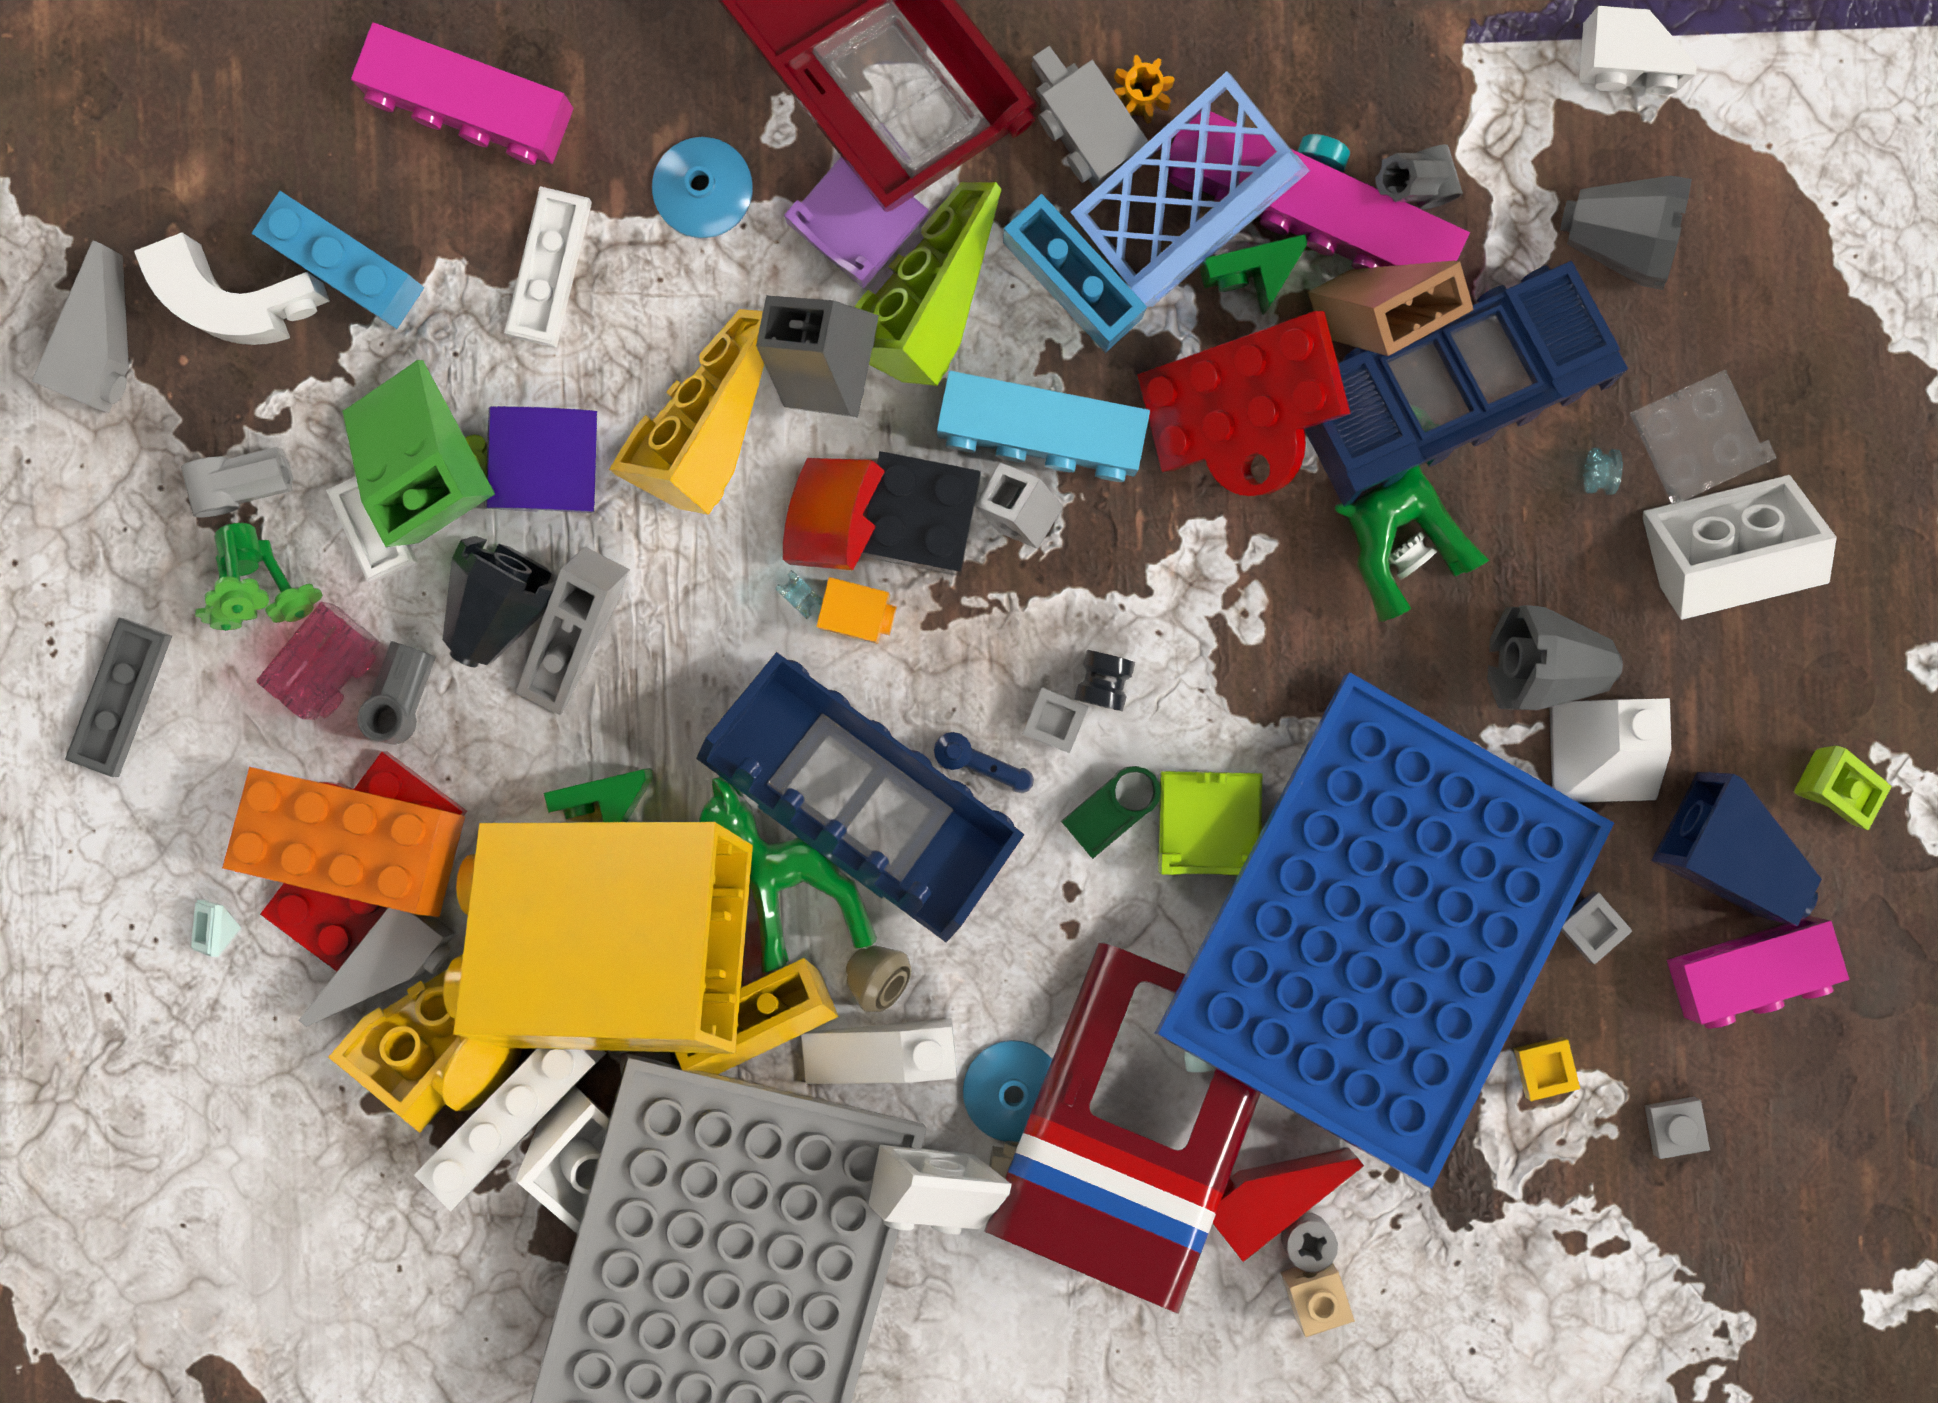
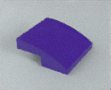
(541, 459)

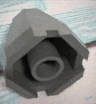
(1630, 226)
(1548, 660)

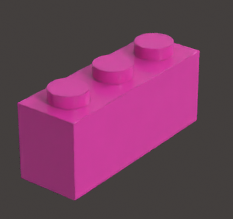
(1758, 972)

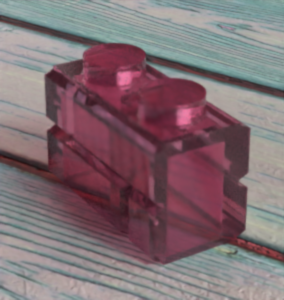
(319, 662)

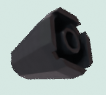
(491, 600)

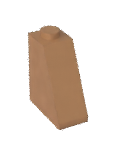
(1392, 304)

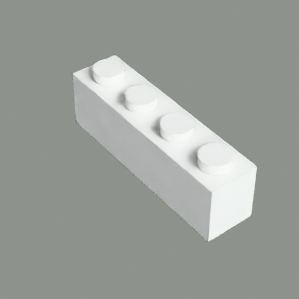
(503, 1122)

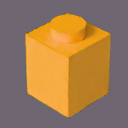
(856, 611)

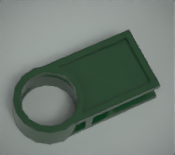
(1102, 818)

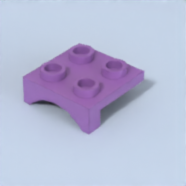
(851, 225)

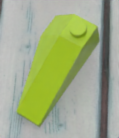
(933, 288)

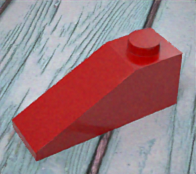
(1273, 1196)

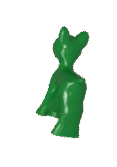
(1375, 526)
(783, 867)

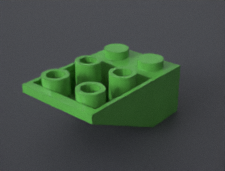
(412, 459)

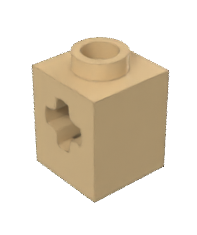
(1317, 1299)

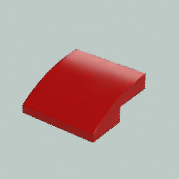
(827, 511)

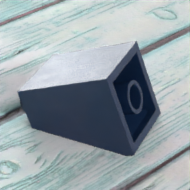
(1738, 850)

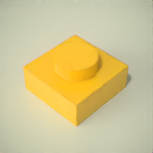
(1546, 1068)

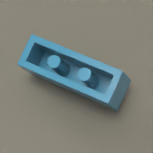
(338, 259)
(1073, 273)

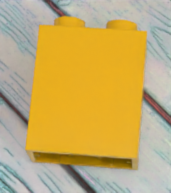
(602, 936)

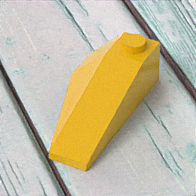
(698, 435)
(401, 1050)

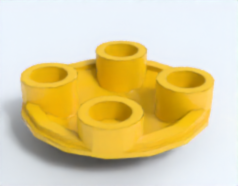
(474, 1073)

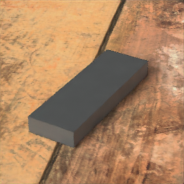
(118, 697)

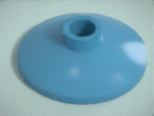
(705, 211)
(991, 1074)

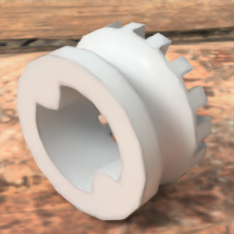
(1411, 555)

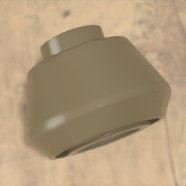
(877, 977)

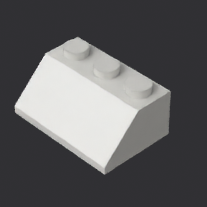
(1739, 546)

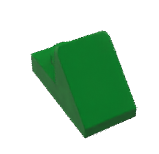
(1266, 263)
(616, 796)

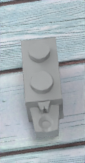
(1086, 117)

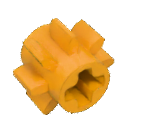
(1152, 80)

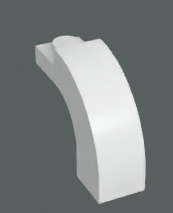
(186, 286)

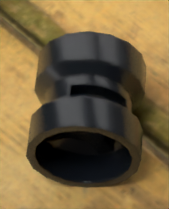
(1100, 691)

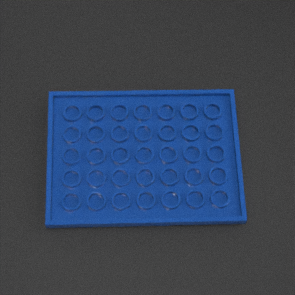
(1386, 930)

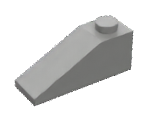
(90, 343)
(571, 628)
(390, 954)

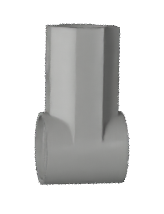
(221, 484)

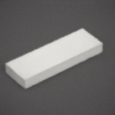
(548, 267)

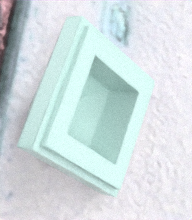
(212, 928)

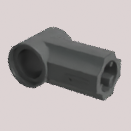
(1420, 177)
(399, 687)

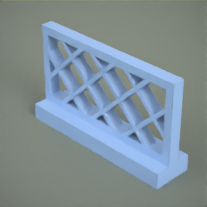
(1217, 225)

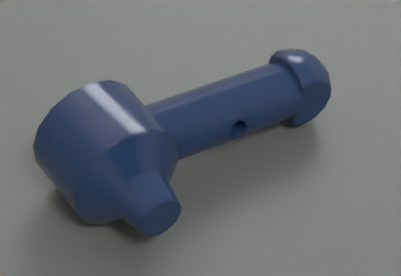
(955, 751)

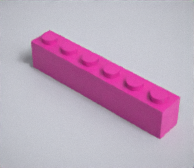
(1324, 205)

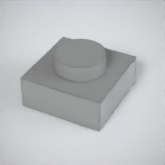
(1055, 720)
(1594, 927)
(1677, 1127)

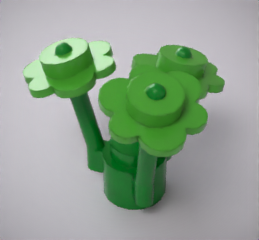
(238, 600)

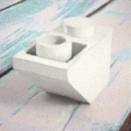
(1632, 50)

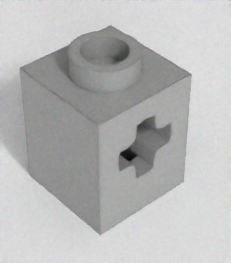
(1019, 505)

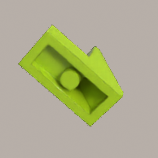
(1844, 785)

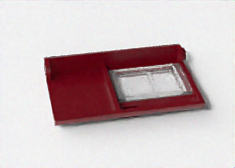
(890, 84)

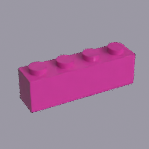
(461, 94)

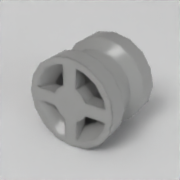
(1304, 1234)

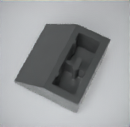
(817, 353)

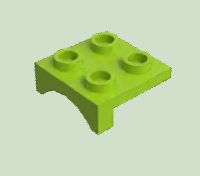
(1208, 821)

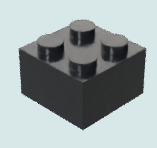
(922, 513)

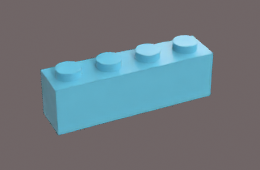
(1042, 425)

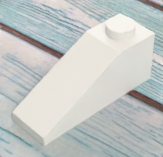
(881, 1053)

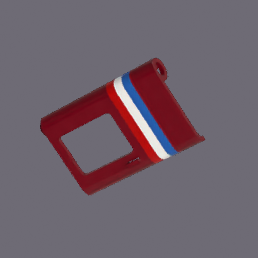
(1104, 1193)

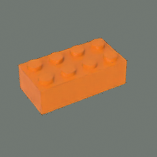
(344, 842)

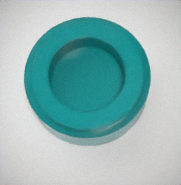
(1325, 150)

